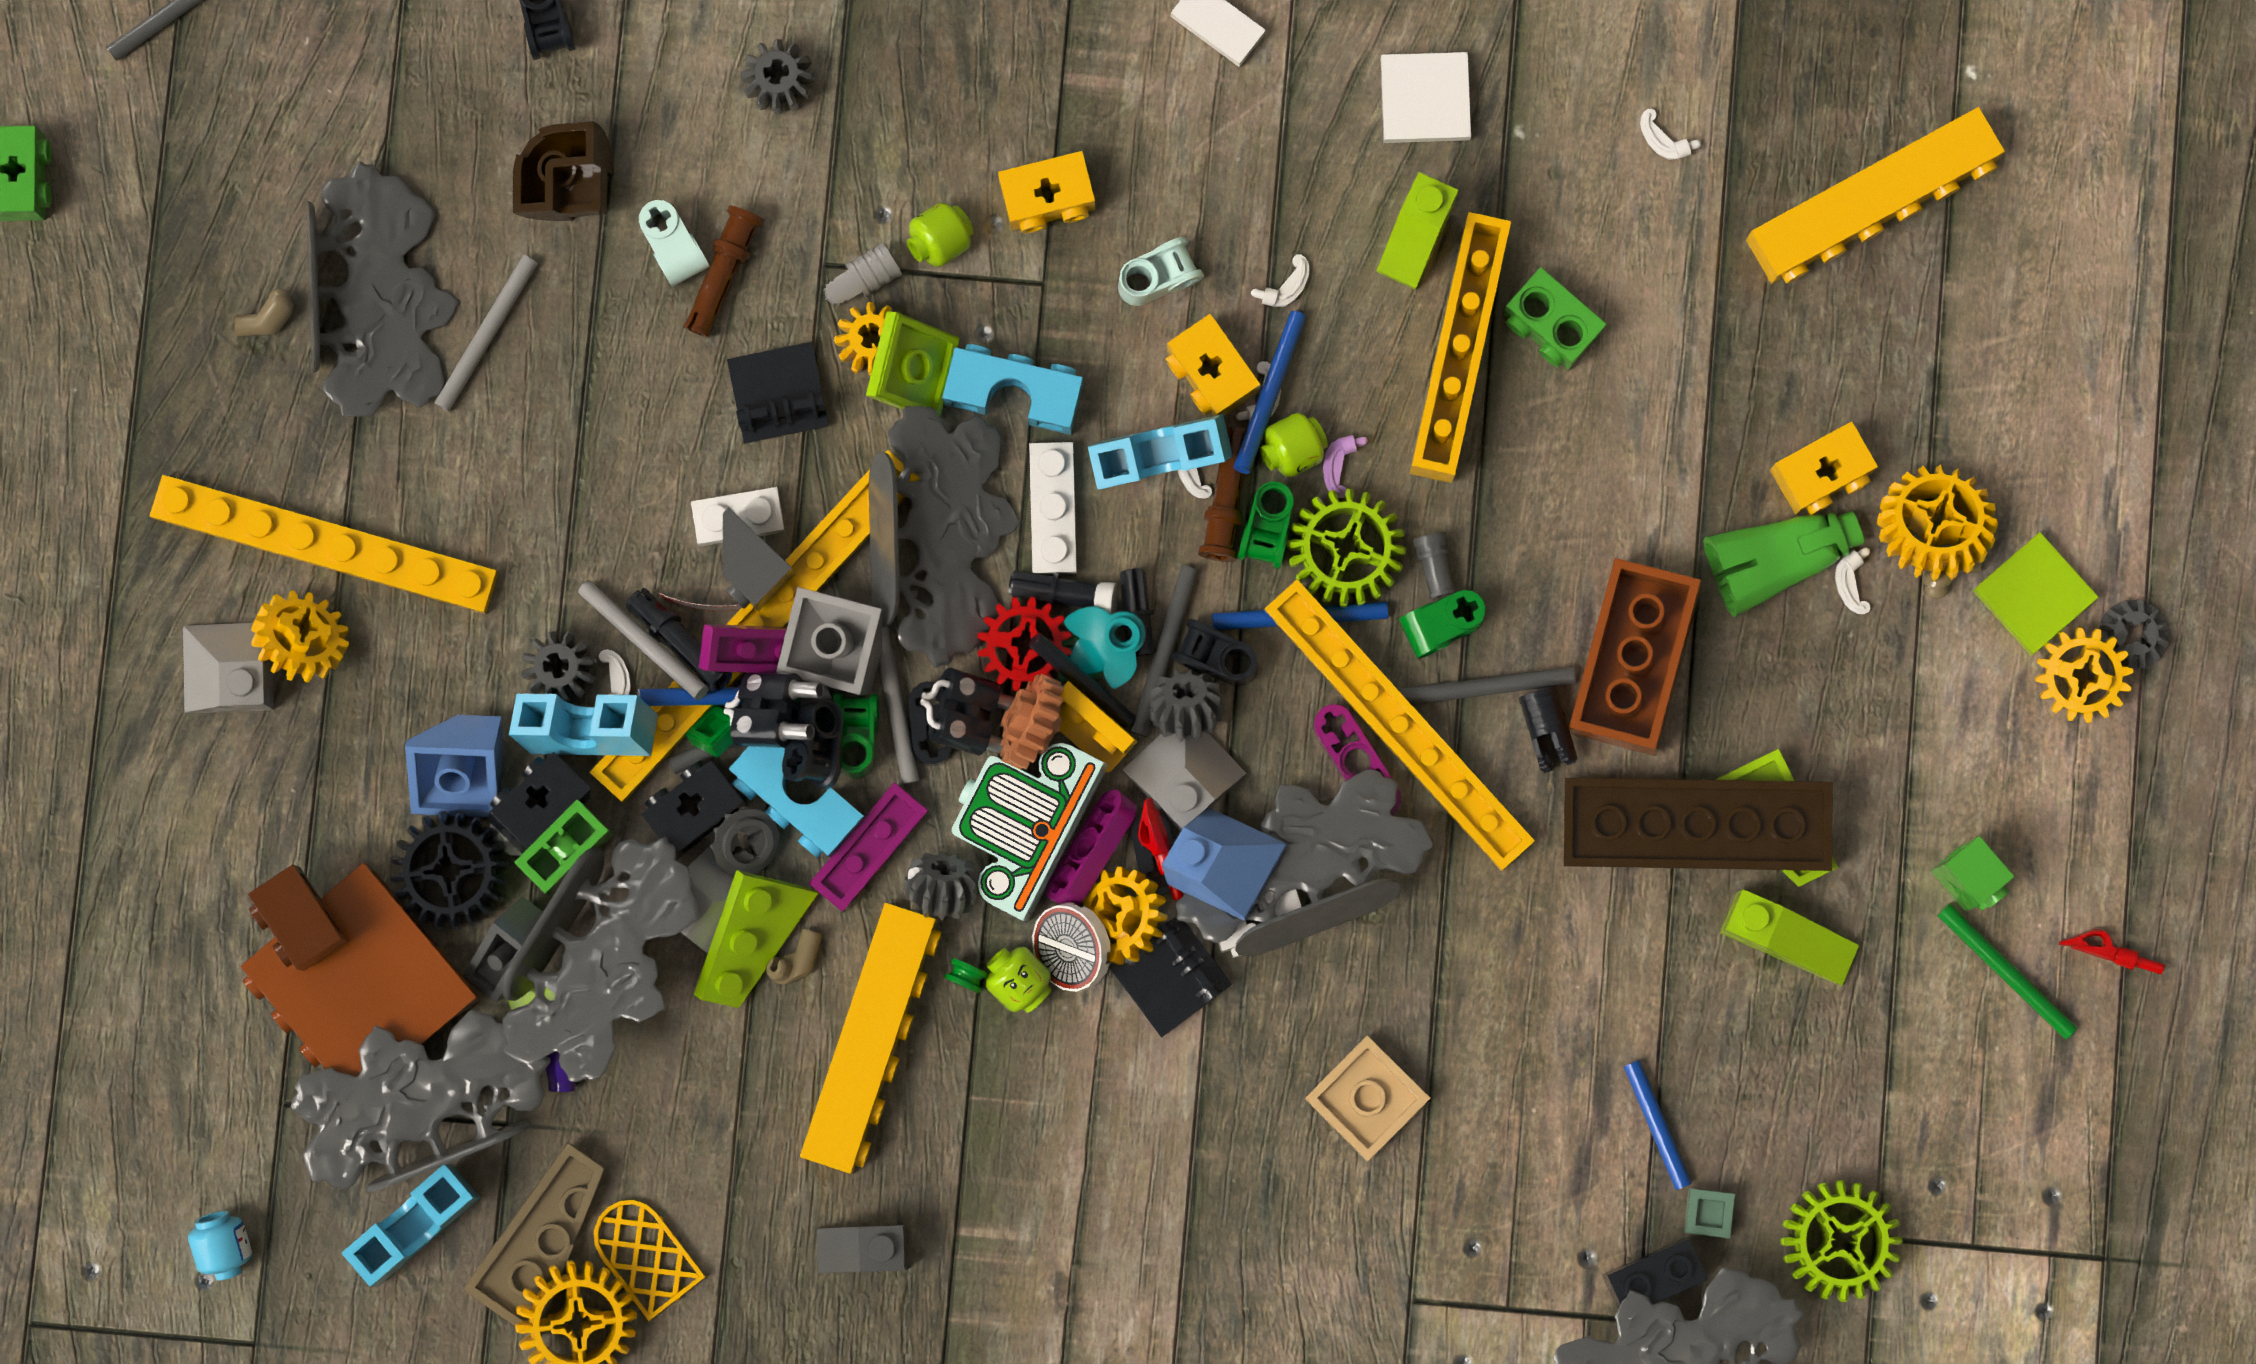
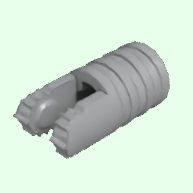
(863, 275)

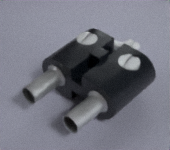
(768, 709)
(965, 712)

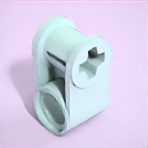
(674, 247)
(1162, 272)

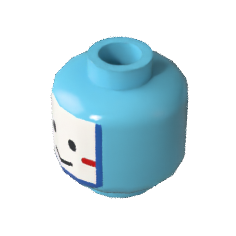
(219, 1245)

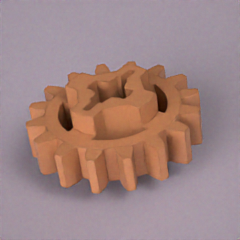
(1031, 721)

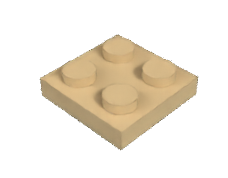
(1367, 1098)

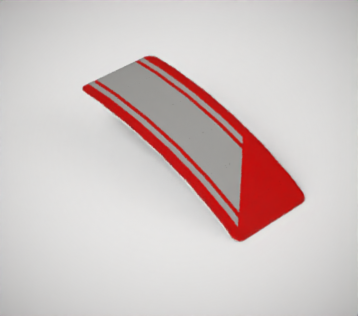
(702, 607)

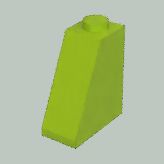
(1417, 230)

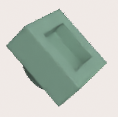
(1709, 1213)

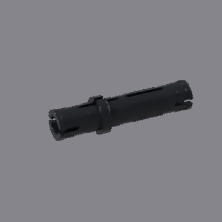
(666, 628)

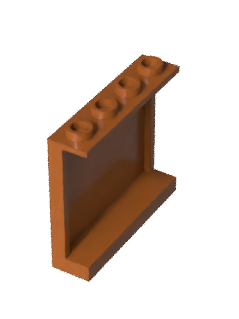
(381, 977)

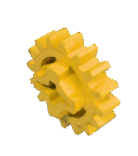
(299, 636)
(2089, 653)
(1125, 917)

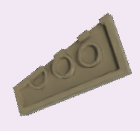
(537, 1235)

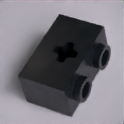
(542, 778)
(688, 830)
(1657, 1273)

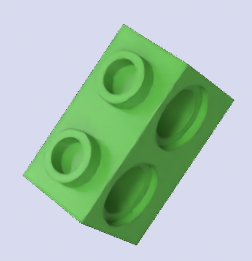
(1562, 311)

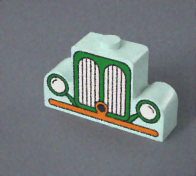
(1026, 822)

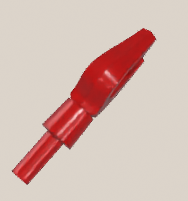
(1155, 838)
(2118, 955)

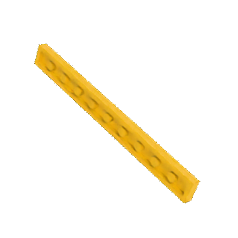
(814, 565)

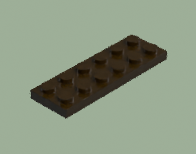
(1698, 824)

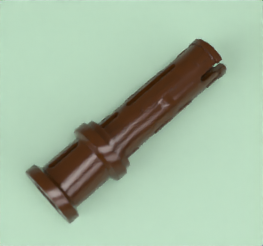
(729, 253)
(1224, 513)

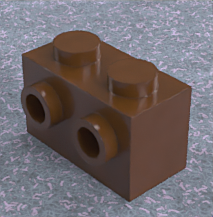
(296, 918)

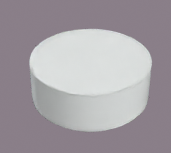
(1106, 596)

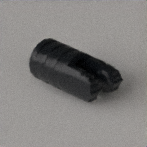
(1546, 719)

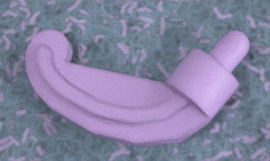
(1334, 461)

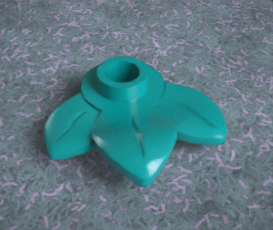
(1100, 646)

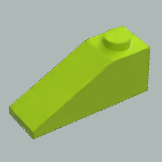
(1788, 937)

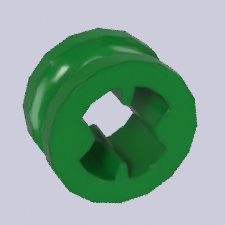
(966, 975)

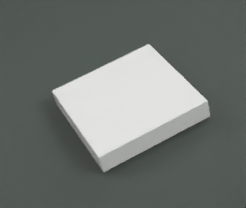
(1425, 97)

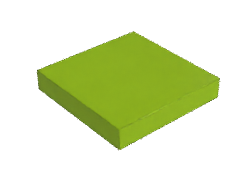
(911, 363)
(2035, 593)

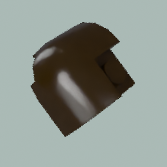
(563, 173)

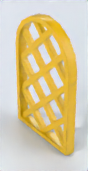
(612, 1265)

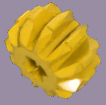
(854, 339)

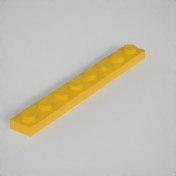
(324, 544)
(1399, 725)

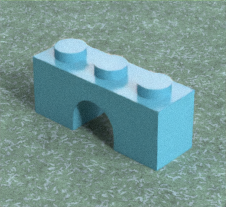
(978, 376)
(1160, 451)
(613, 727)
(822, 823)
(412, 1226)

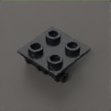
(778, 392)
(1172, 978)

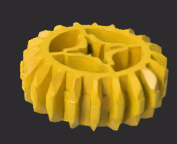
(1906, 507)
(555, 1321)

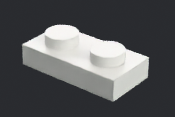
(757, 508)

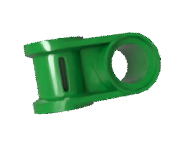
(1267, 528)
(1435, 625)
(860, 730)

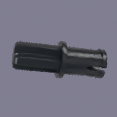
(1052, 589)
(1136, 601)

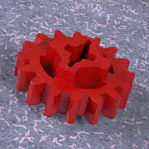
(1003, 640)

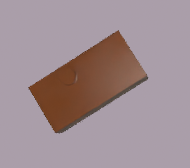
(1635, 657)

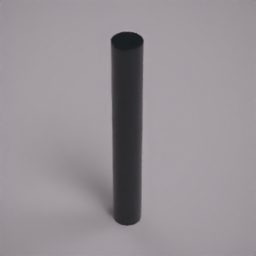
(1082, 680)

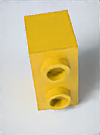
(1067, 181)
(1209, 343)
(1841, 450)

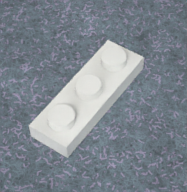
(1052, 508)

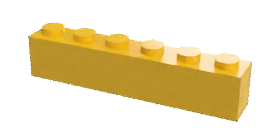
(1875, 196)
(1460, 347)
(869, 1038)

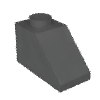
(750, 564)
(501, 946)
(862, 1249)

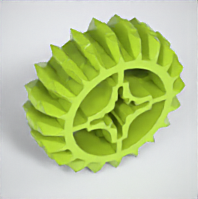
(1327, 540)
(1855, 1258)

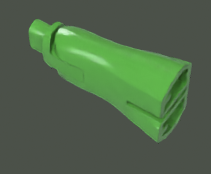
(1772, 557)

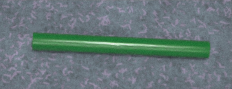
(2007, 971)

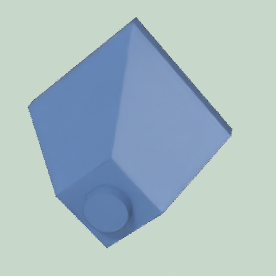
(456, 766)
(1222, 862)

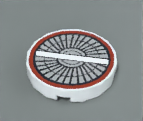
(1071, 946)

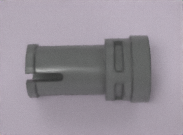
(1433, 553)

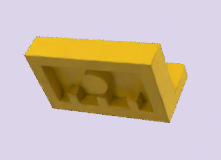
(1093, 728)

